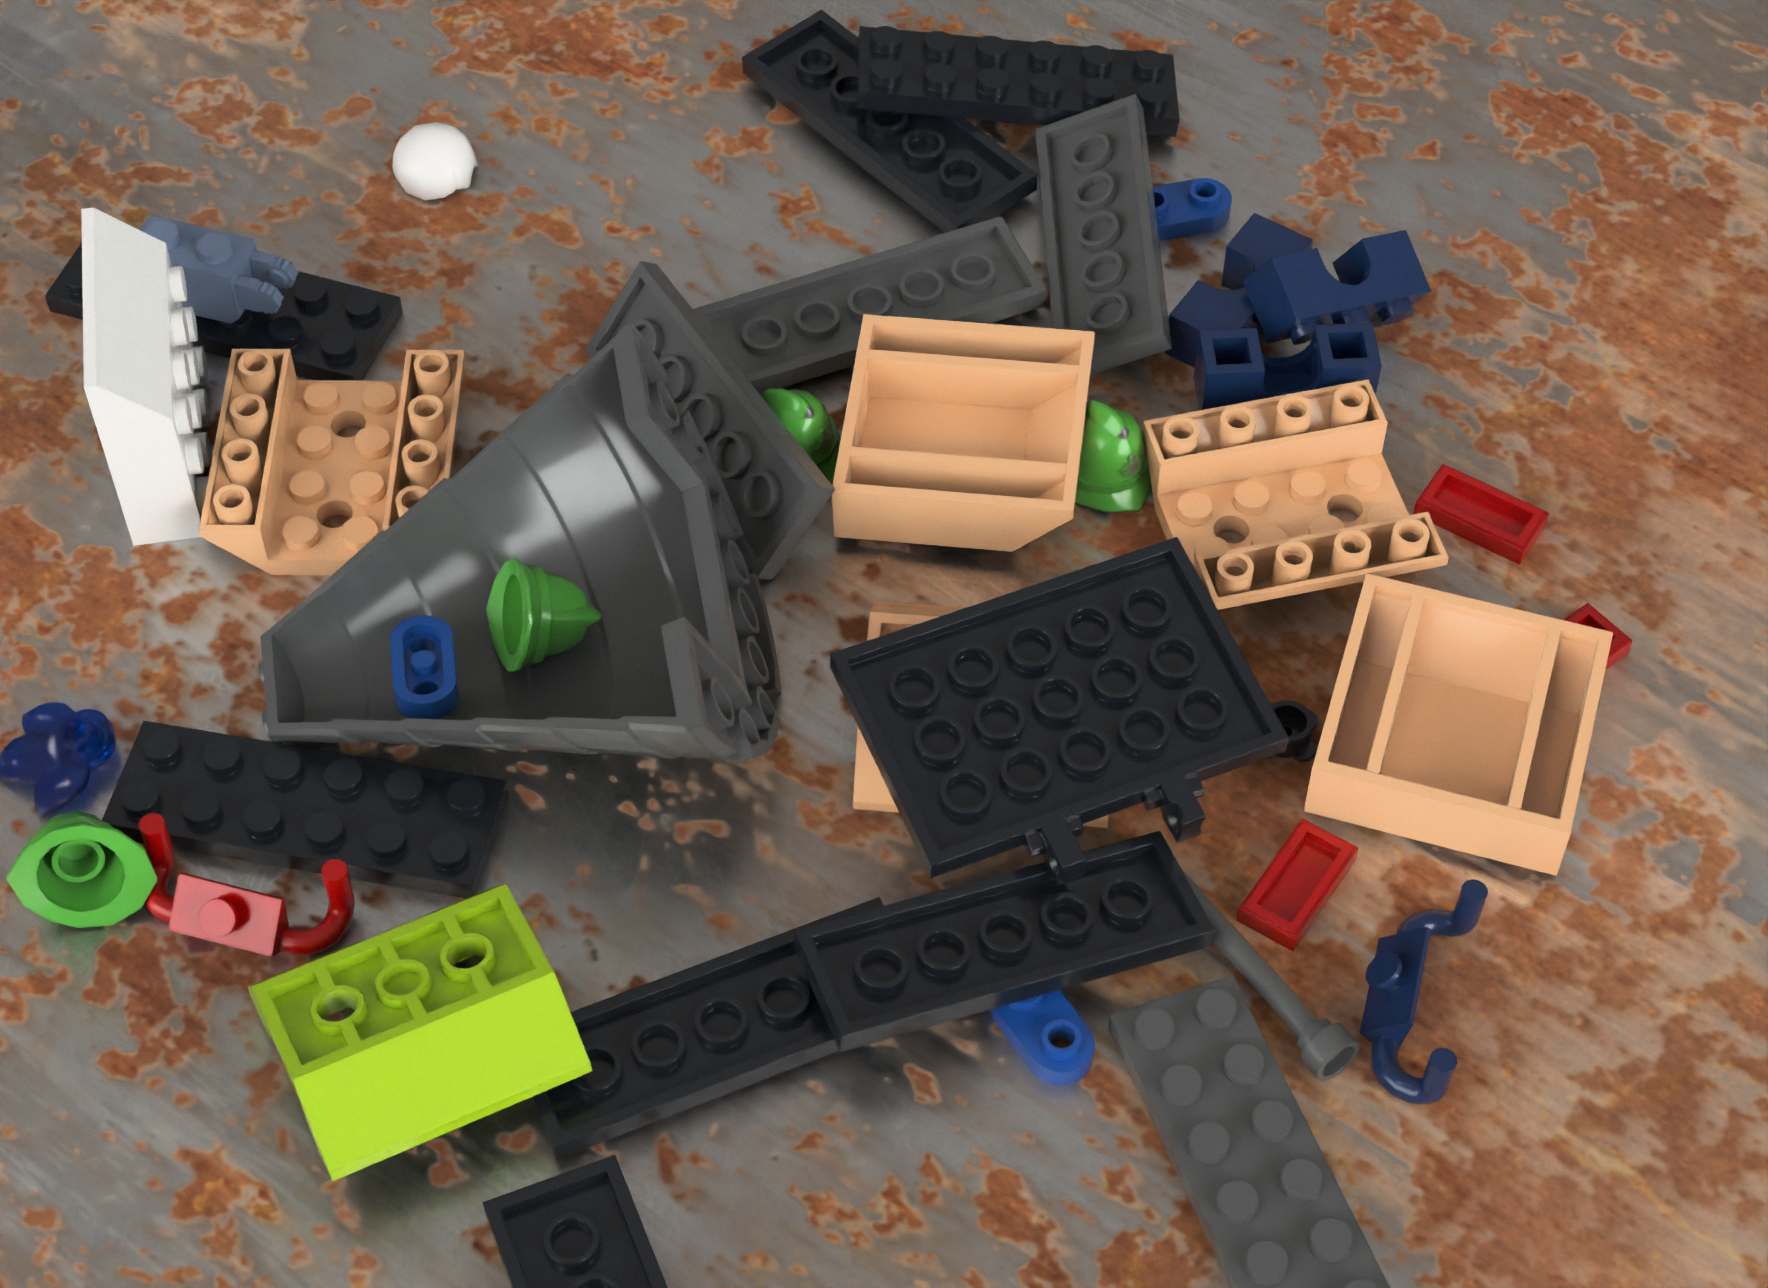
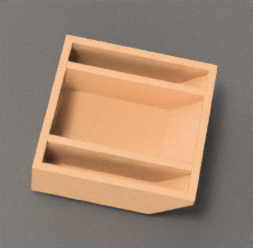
(961, 433)
(1460, 724)

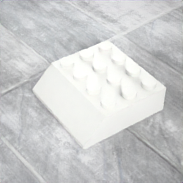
(144, 378)

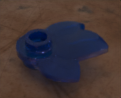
(58, 753)

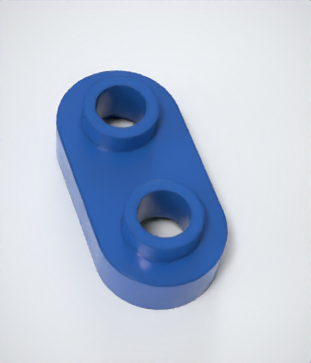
(1191, 207)
(424, 667)
(1036, 1022)

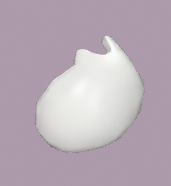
(433, 161)

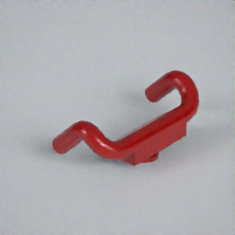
(238, 914)

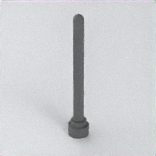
(1324, 1045)

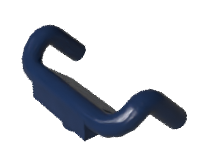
(1394, 992)

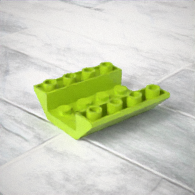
(425, 1037)

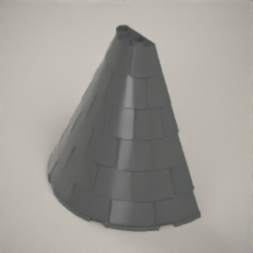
(588, 487)

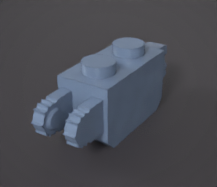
(223, 269)

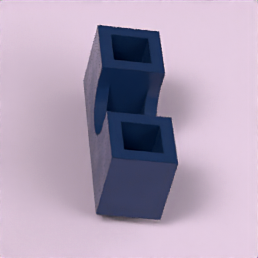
(1375, 282)
(1230, 309)
(1235, 371)

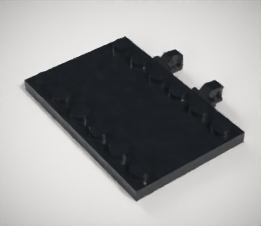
(1058, 711)

